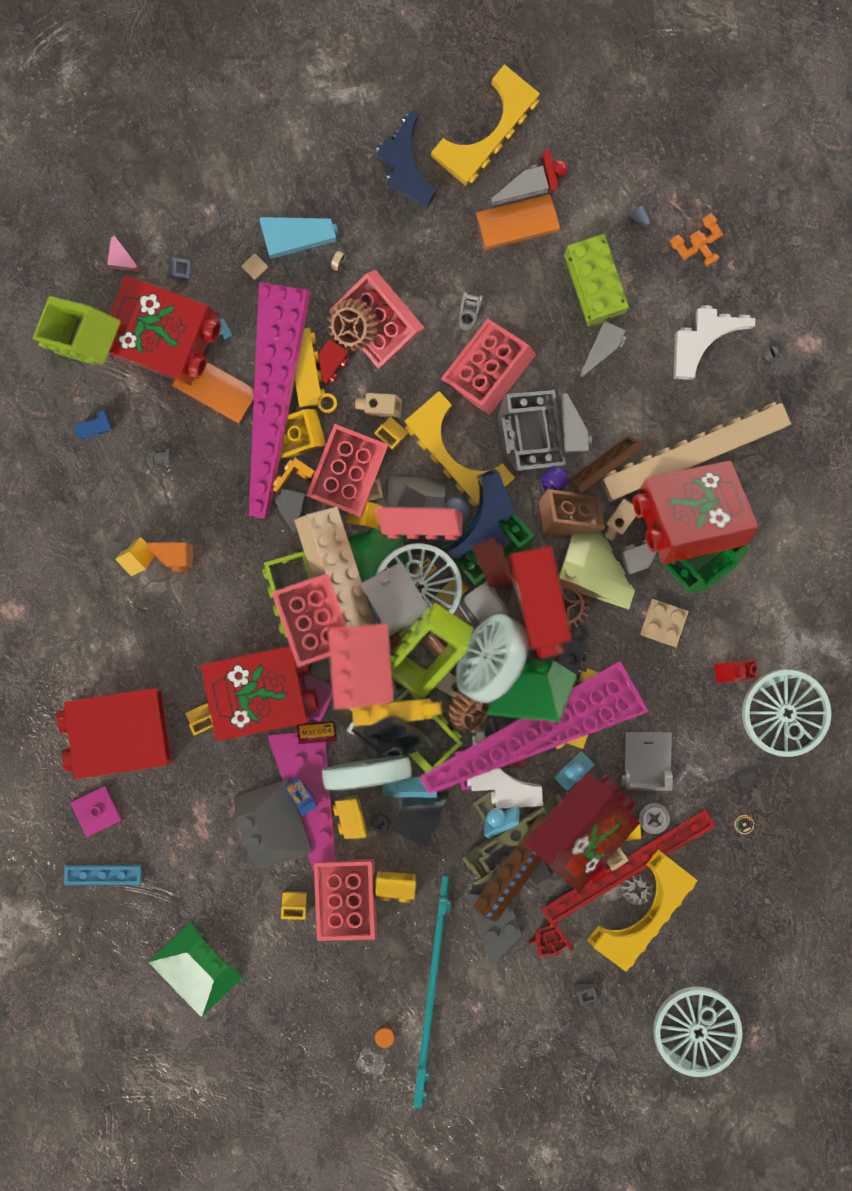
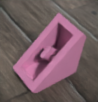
(119, 258)

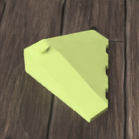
(594, 571)

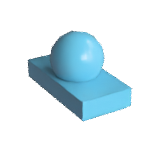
(574, 771)
(500, 821)

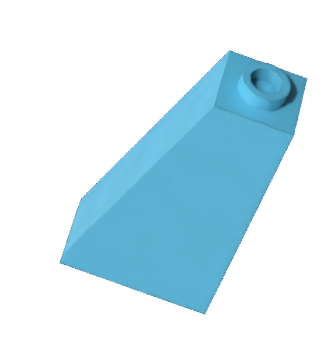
(296, 234)

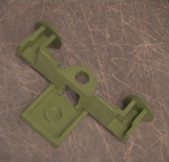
(475, 858)

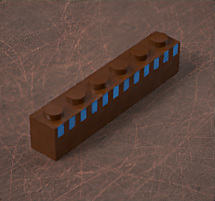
(509, 878)

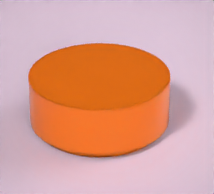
(384, 1037)

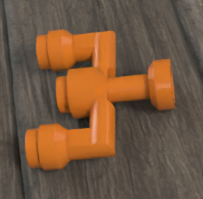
(699, 241)

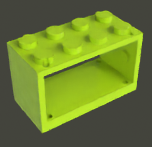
(596, 280)
(92, 338)
(268, 574)
(446, 626)
(443, 722)

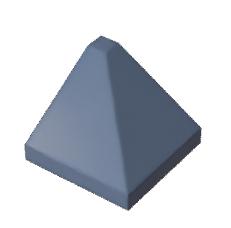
(640, 216)
(179, 269)

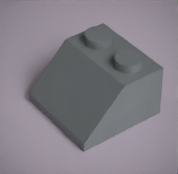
(291, 506)

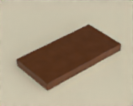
(605, 463)

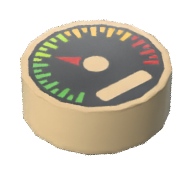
(337, 261)
(743, 824)

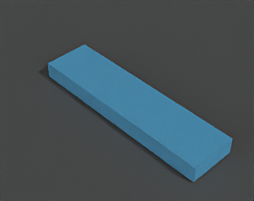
(102, 874)

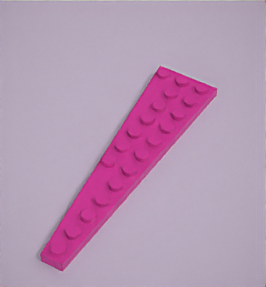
(278, 345)
(591, 707)

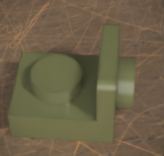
(323, 668)

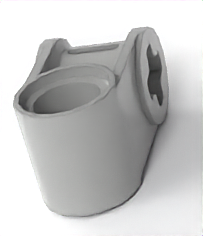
(469, 307)

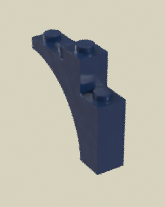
(398, 155)
(492, 507)

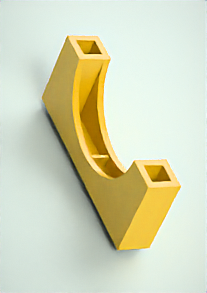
(467, 160)
(426, 426)
(627, 944)

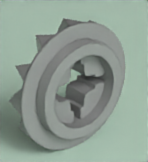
(644, 818)
(629, 885)

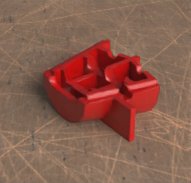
(550, 940)

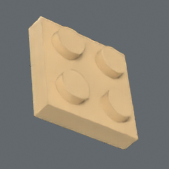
(664, 623)

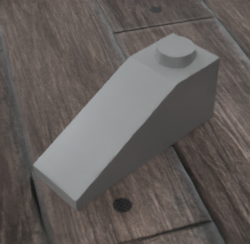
(527, 184)
(605, 344)
(574, 430)

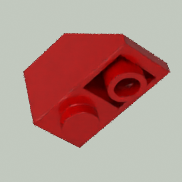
(331, 359)
(735, 671)

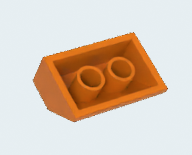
(174, 555)

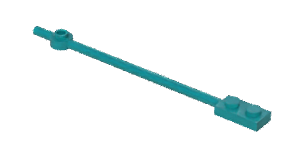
(422, 1075)

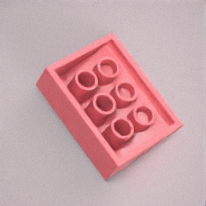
(395, 321)
(489, 366)
(347, 470)
(420, 522)
(306, 615)
(360, 665)
(345, 900)

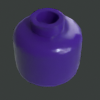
(554, 478)

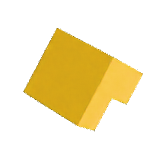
(391, 433)
(368, 516)
(135, 557)
(199, 719)
(294, 905)

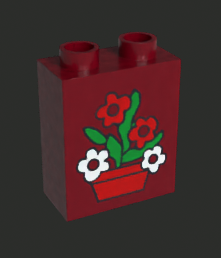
(584, 830)

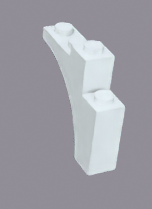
(708, 327)
(507, 789)

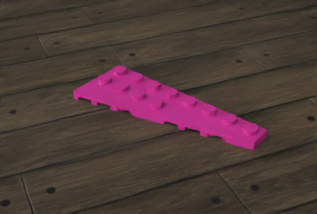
(307, 763)

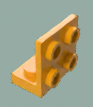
(291, 468)

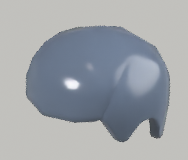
(461, 505)

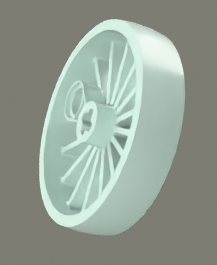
(420, 579)
(485, 655)
(771, 679)
(366, 772)
(679, 1062)

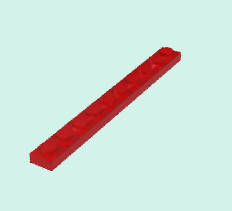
(636, 863)

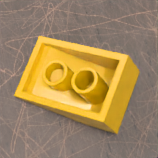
(302, 434)
(351, 817)
(395, 885)

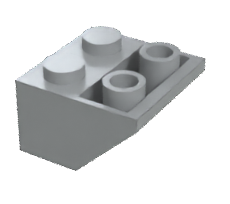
(636, 558)
(482, 604)

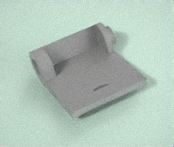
(397, 600)
(647, 761)

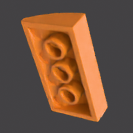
(517, 222)
(220, 393)

